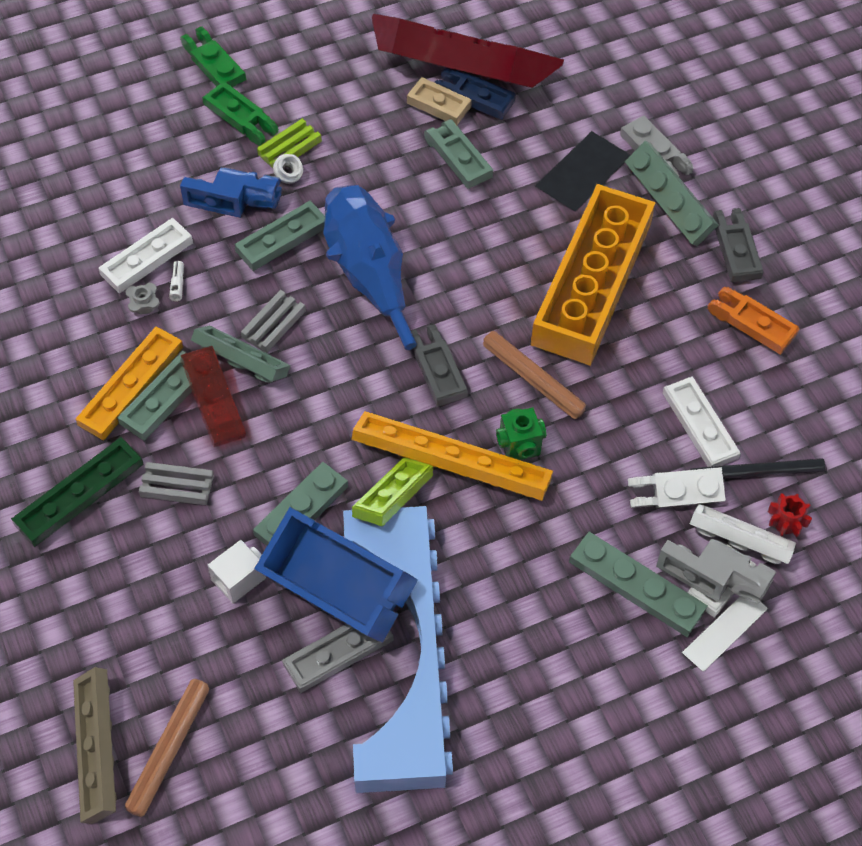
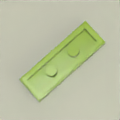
(392, 491)

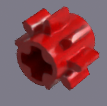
(789, 514)

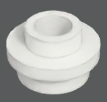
(291, 161)

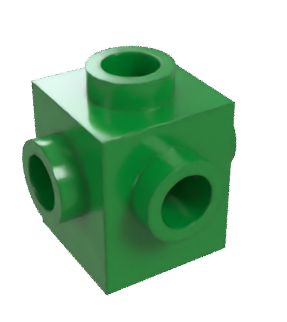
(521, 433)

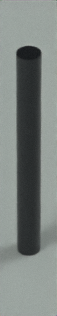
(770, 468)

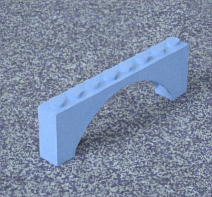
(411, 744)

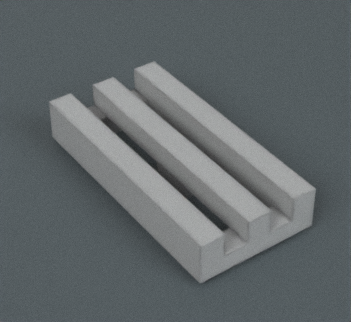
(269, 318)
(178, 478)

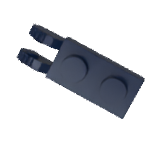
(484, 95)

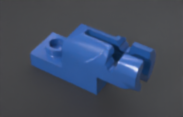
(231, 192)

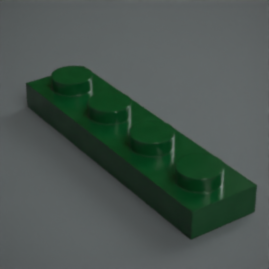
(77, 491)

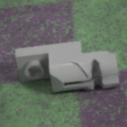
(716, 570)

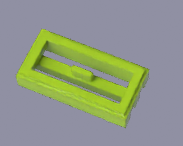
(286, 142)

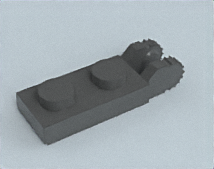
(738, 247)
(439, 368)

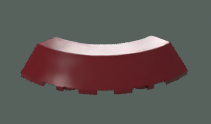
(463, 52)

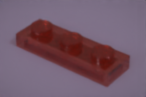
(213, 396)

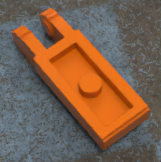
(753, 319)

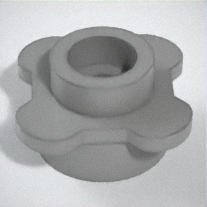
(142, 305)

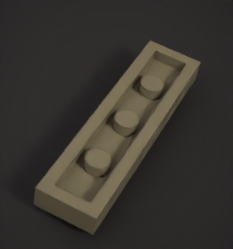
(94, 746)

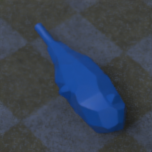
(367, 252)

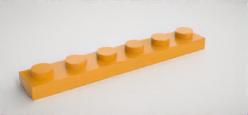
(452, 455)

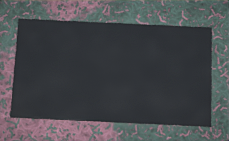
(582, 169)

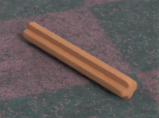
(534, 375)
(167, 748)

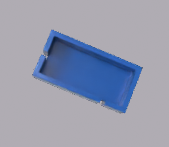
(336, 574)

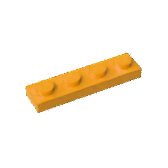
(129, 382)

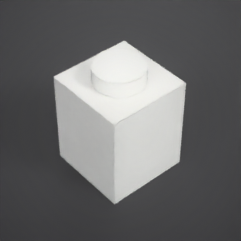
(235, 572)

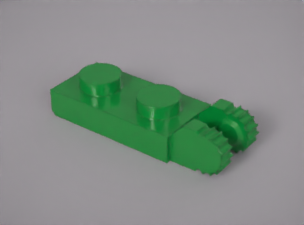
(213, 59)
(240, 112)

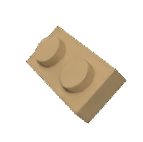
(438, 101)

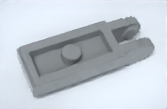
(643, 130)

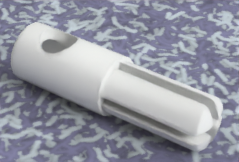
(176, 285)

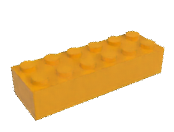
(592, 274)

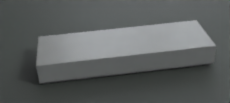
(330, 656)

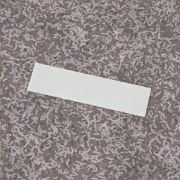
(723, 632)

